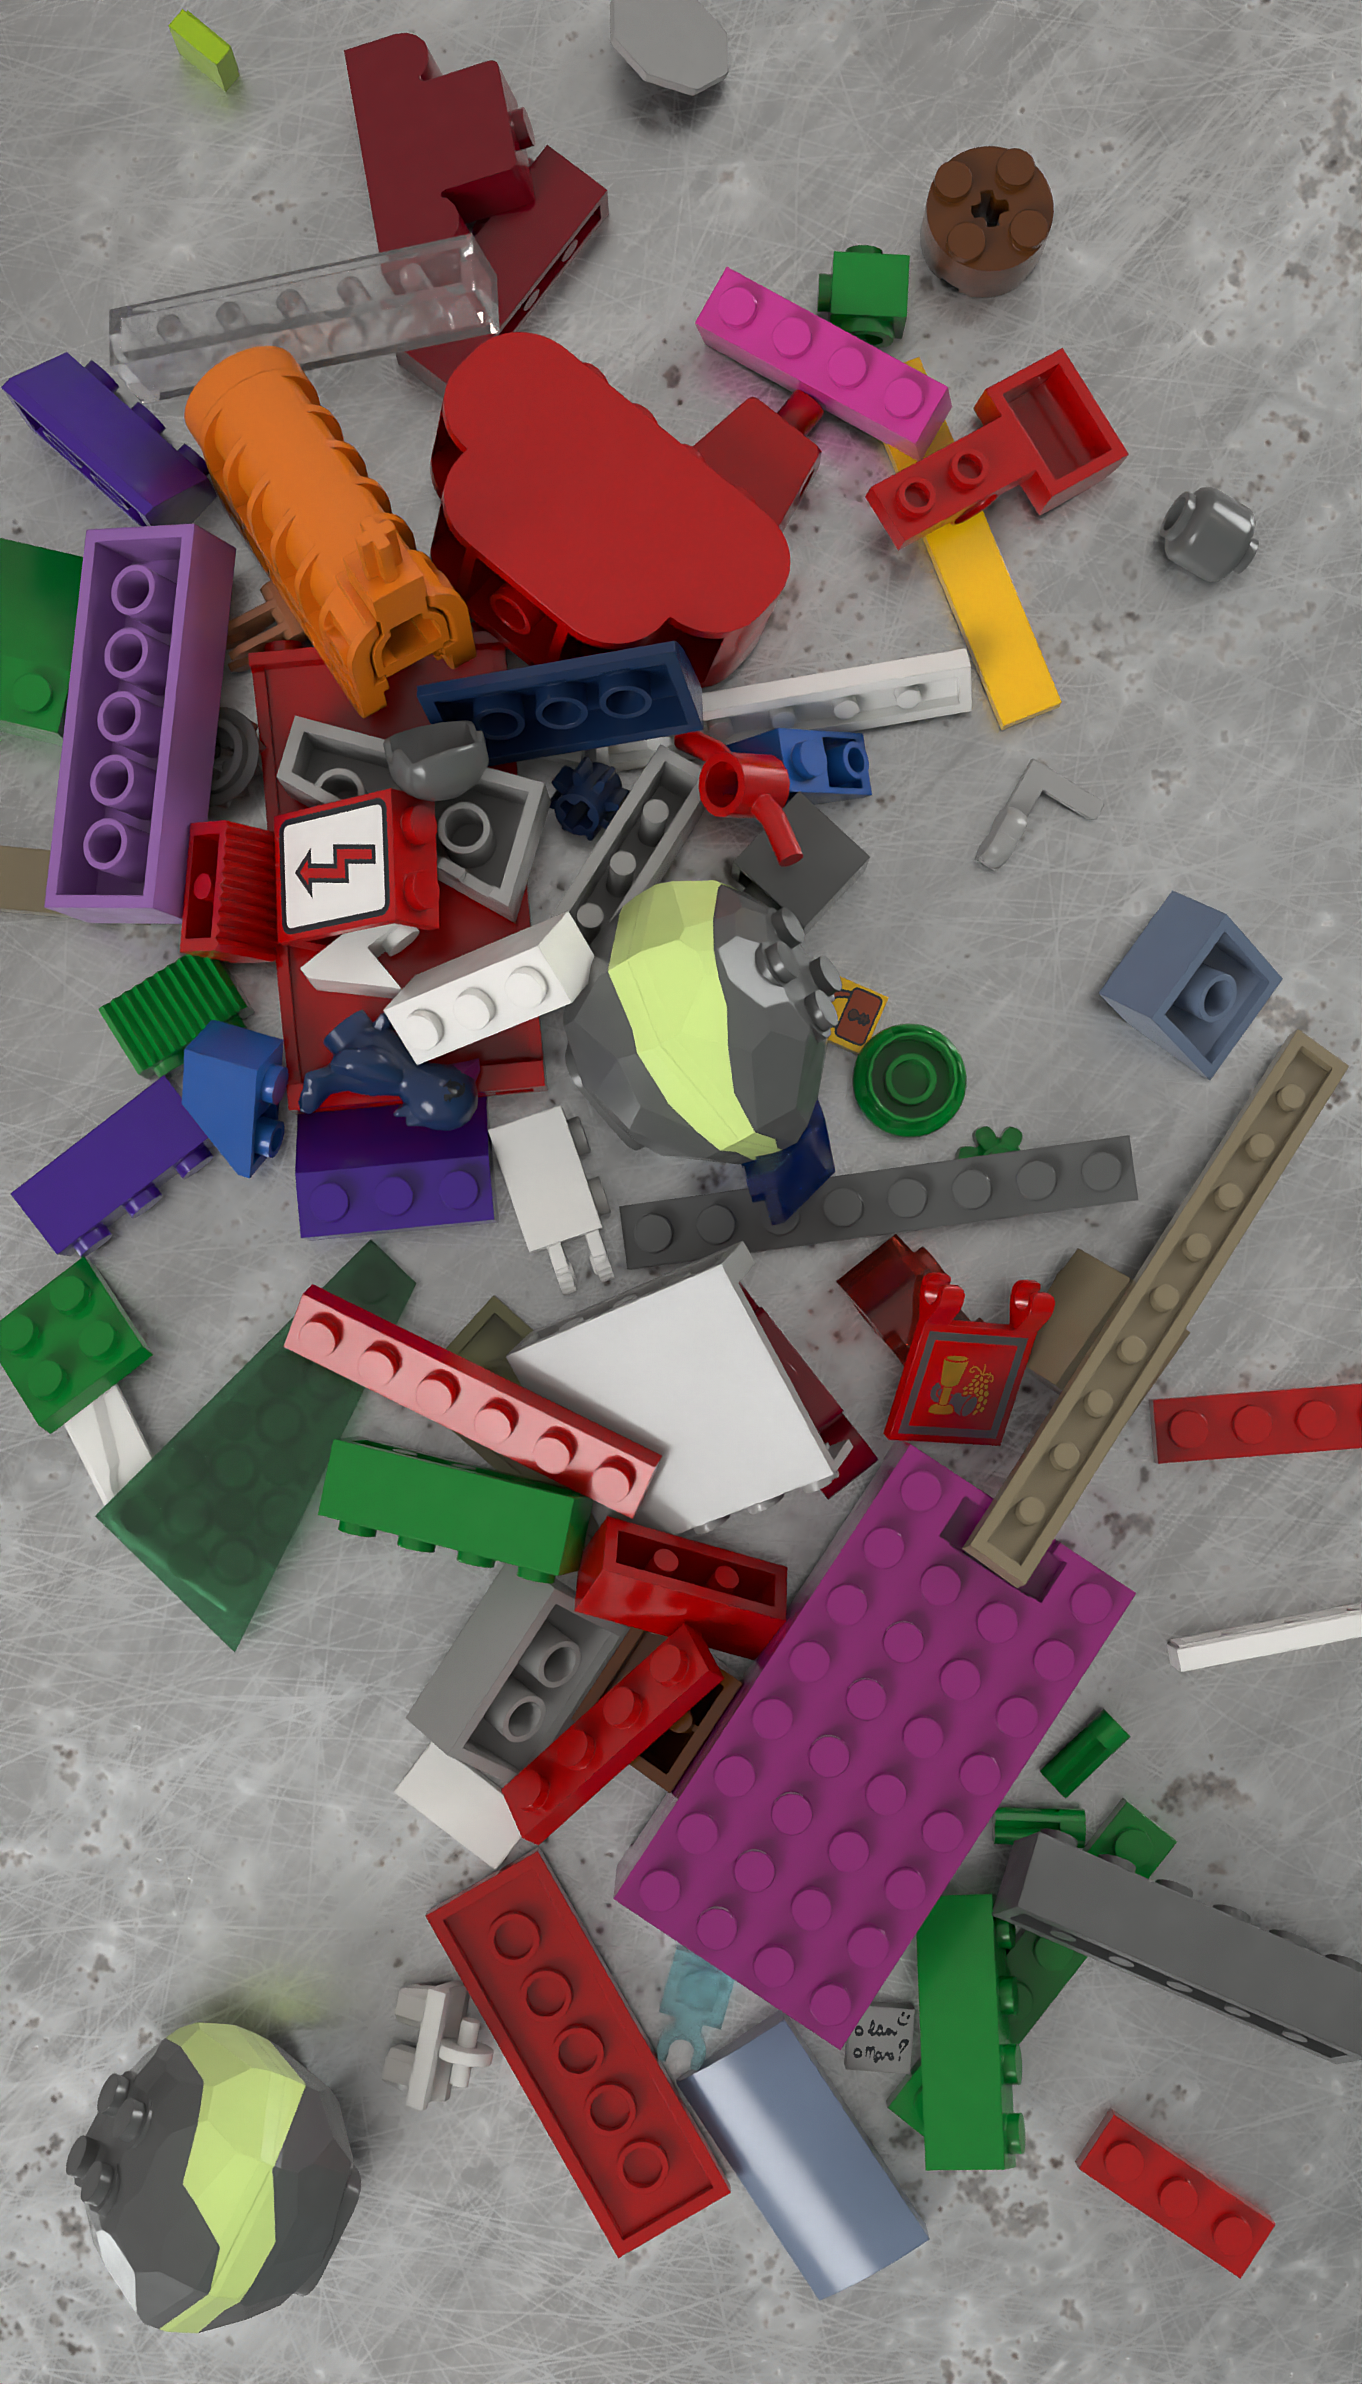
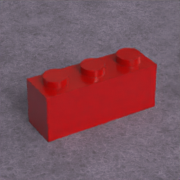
(669, 1580)

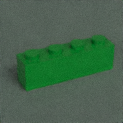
(455, 1506)
(967, 2037)

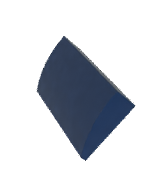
(574, 702)

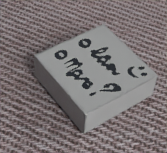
(882, 2039)

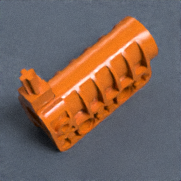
(323, 526)

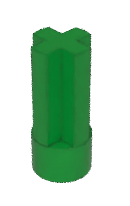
(1085, 1753)
(1016, 1823)

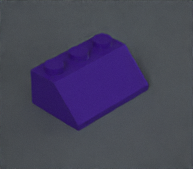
(110, 442)
(378, 1176)

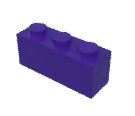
(115, 1170)

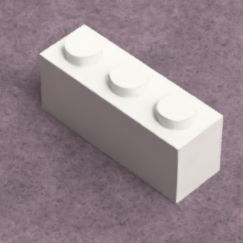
(492, 988)

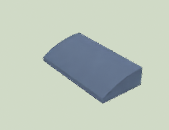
(803, 2157)

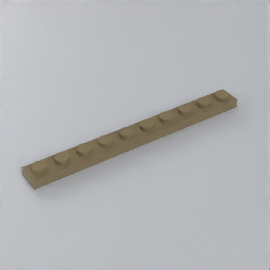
(1154, 1311)

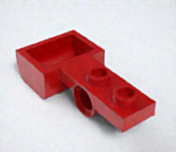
(1035, 433)

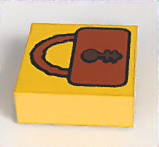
(857, 1016)

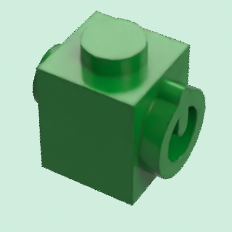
(866, 294)

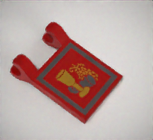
(964, 1373)

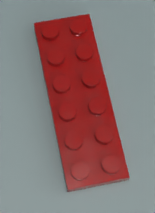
(578, 2052)

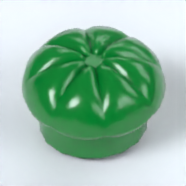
(909, 1080)

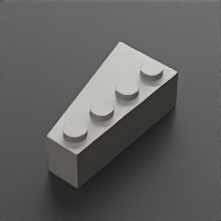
(482, 836)

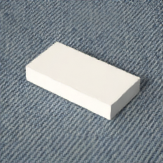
(461, 1804)

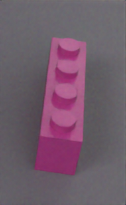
(825, 363)

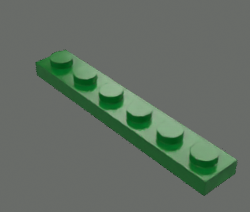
(1046, 1966)

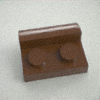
(677, 1747)

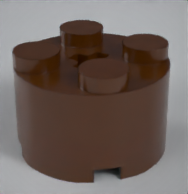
(991, 186)

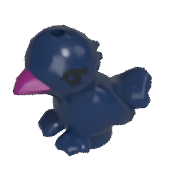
(376, 1063)

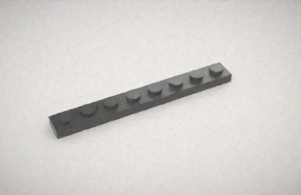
(886, 1202)

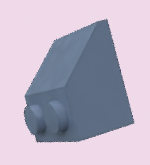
(1191, 983)

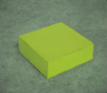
(204, 49)

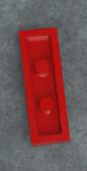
(1175, 2193)

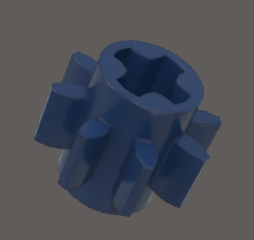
(587, 797)

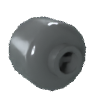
(1209, 534)

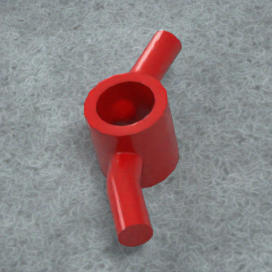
(744, 788)

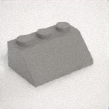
(514, 1675)

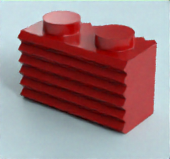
(230, 893)

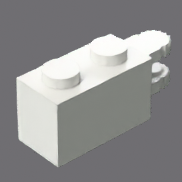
(551, 1189)

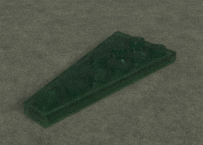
(241, 1473)

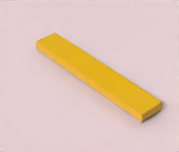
(987, 608)

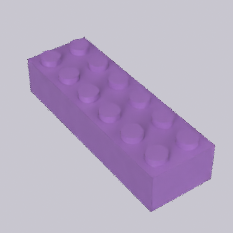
(139, 721)

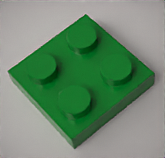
(69, 1345)

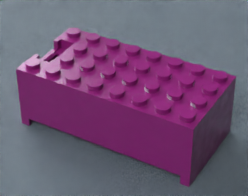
(866, 1749)

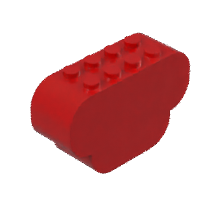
(589, 522)

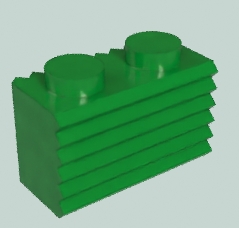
(171, 1009)

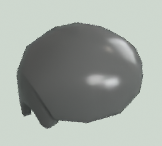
(437, 759)

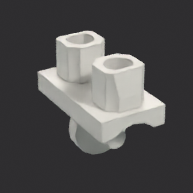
(444, 2048)

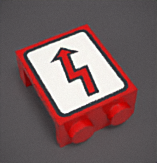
(355, 867)

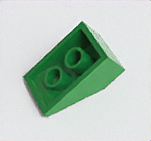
(36, 638)

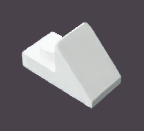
(352, 962)

